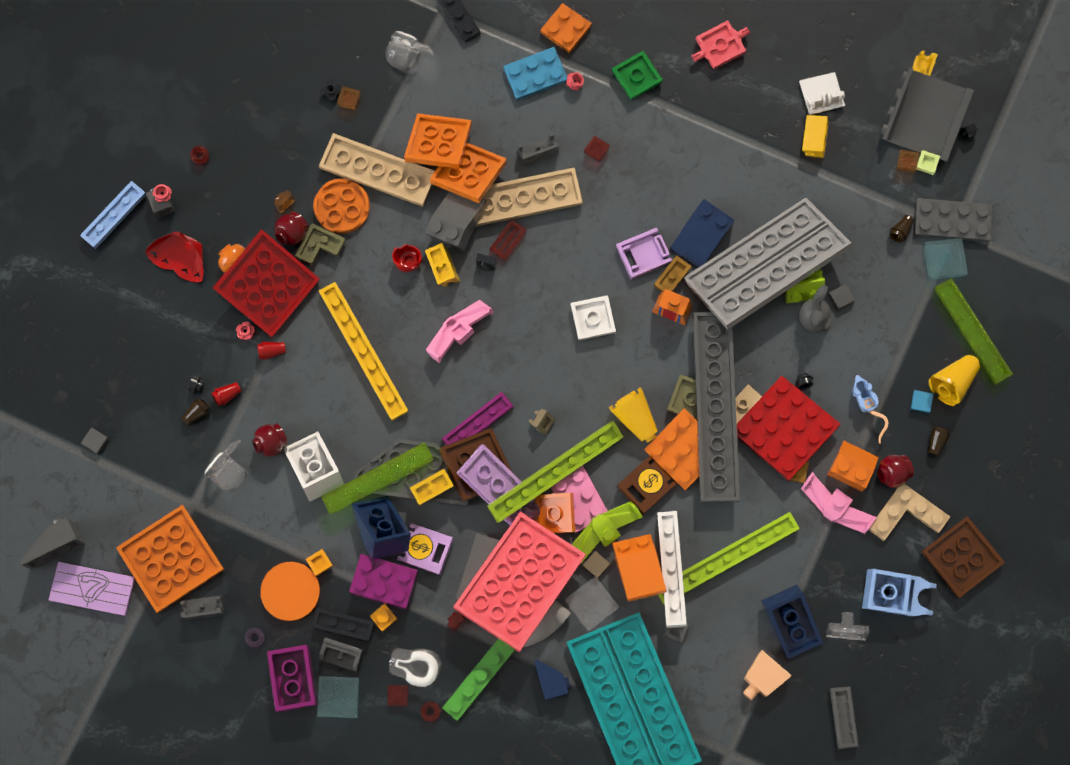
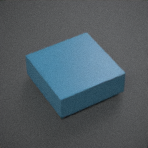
(921, 401)

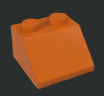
(853, 466)

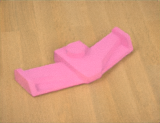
(457, 329)
(836, 505)

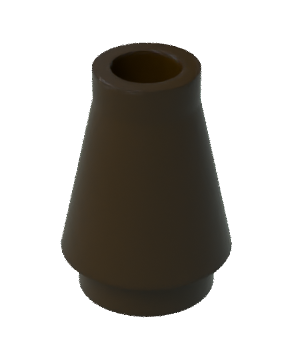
(901, 229)
(196, 411)
(938, 439)

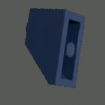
(551, 681)

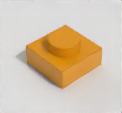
(319, 562)
(383, 617)

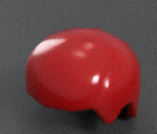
(407, 258)

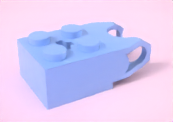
(902, 593)

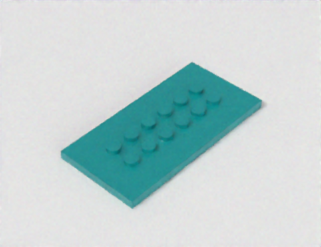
(632, 695)

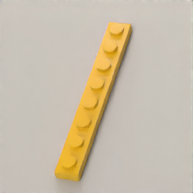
(363, 351)

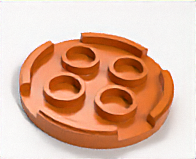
(341, 206)
(290, 591)

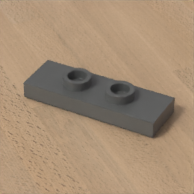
(844, 717)

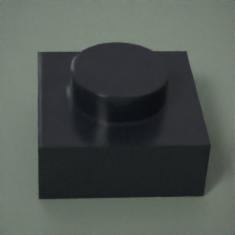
(486, 262)

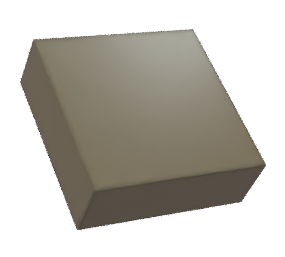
(596, 564)

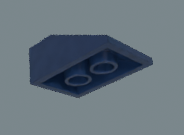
(702, 234)
(381, 527)
(792, 621)

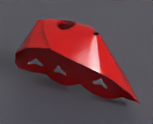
(181, 253)

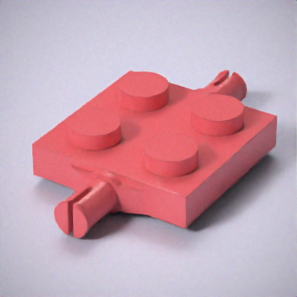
(720, 44)

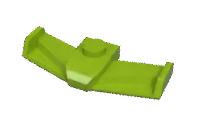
(604, 527)

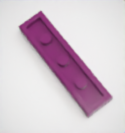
(480, 419)

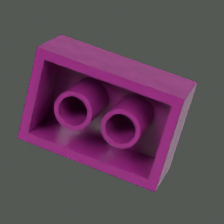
(384, 582)
(292, 678)

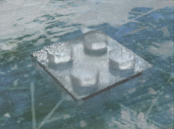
(591, 604)

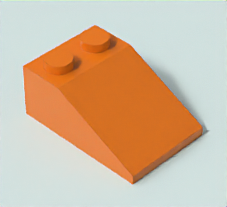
(639, 567)

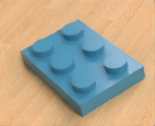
(535, 73)

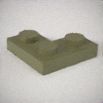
(316, 240)

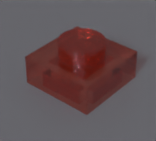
(596, 148)
(455, 620)
(397, 695)

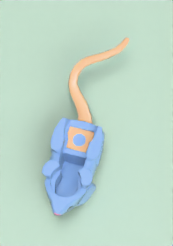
(867, 400)

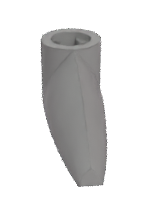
(550, 623)

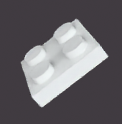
(593, 318)

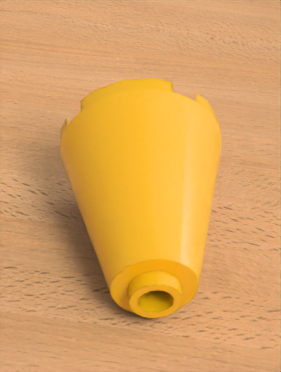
(955, 380)
(636, 415)

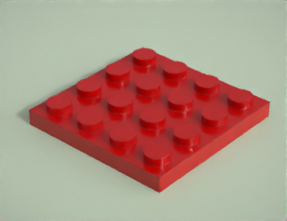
(266, 283)
(786, 428)

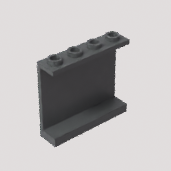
(926, 114)

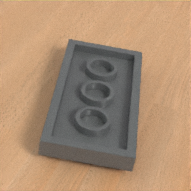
(952, 220)

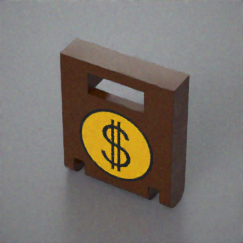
(649, 482)

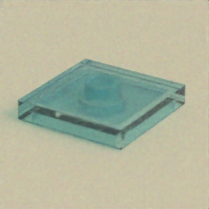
(945, 259)
(338, 697)

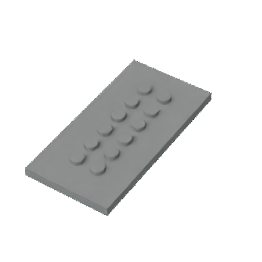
(767, 263)

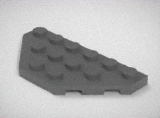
(400, 487)

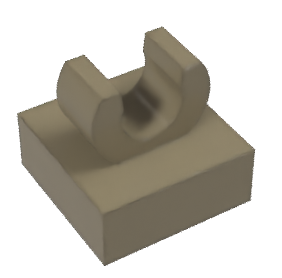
(542, 421)

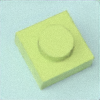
(927, 162)

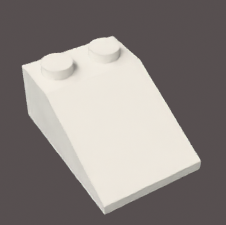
(314, 466)

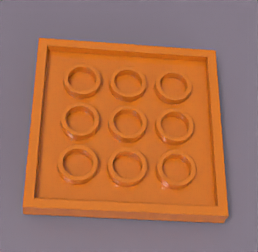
(170, 559)

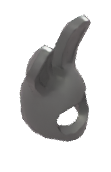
(815, 312)

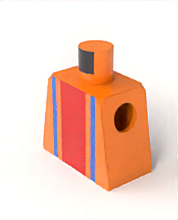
(673, 306)

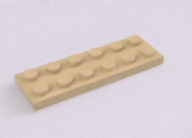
(377, 169)
(530, 196)

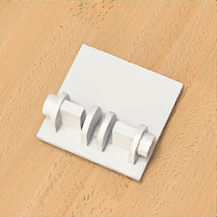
(822, 93)

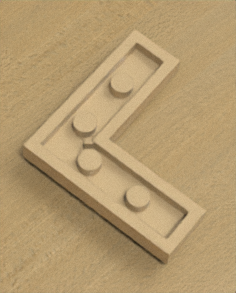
(907, 500)

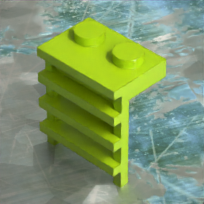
(806, 288)

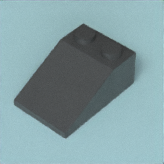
(455, 220)
(54, 542)

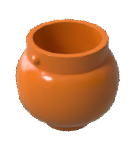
(229, 255)

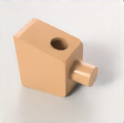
(764, 676)

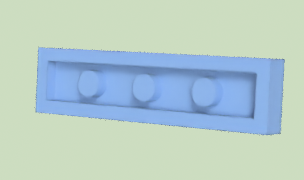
(113, 215)

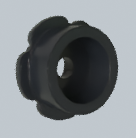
(969, 131)
(804, 381)
(195, 384)

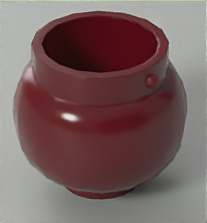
(291, 229)
(269, 440)
(895, 470)

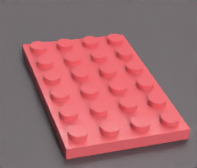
(519, 581)

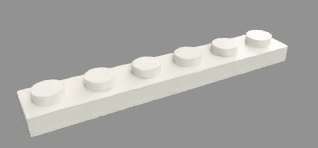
(672, 569)

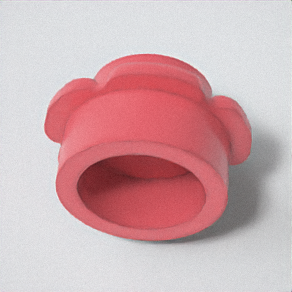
(578, 78)
(162, 188)
(245, 335)

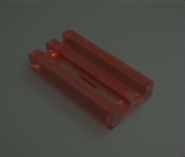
(499, 252)

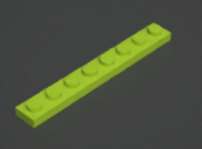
(555, 471)
(737, 552)

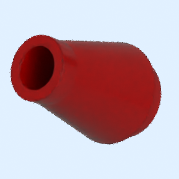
(270, 349)
(224, 394)

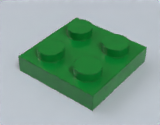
(637, 75)

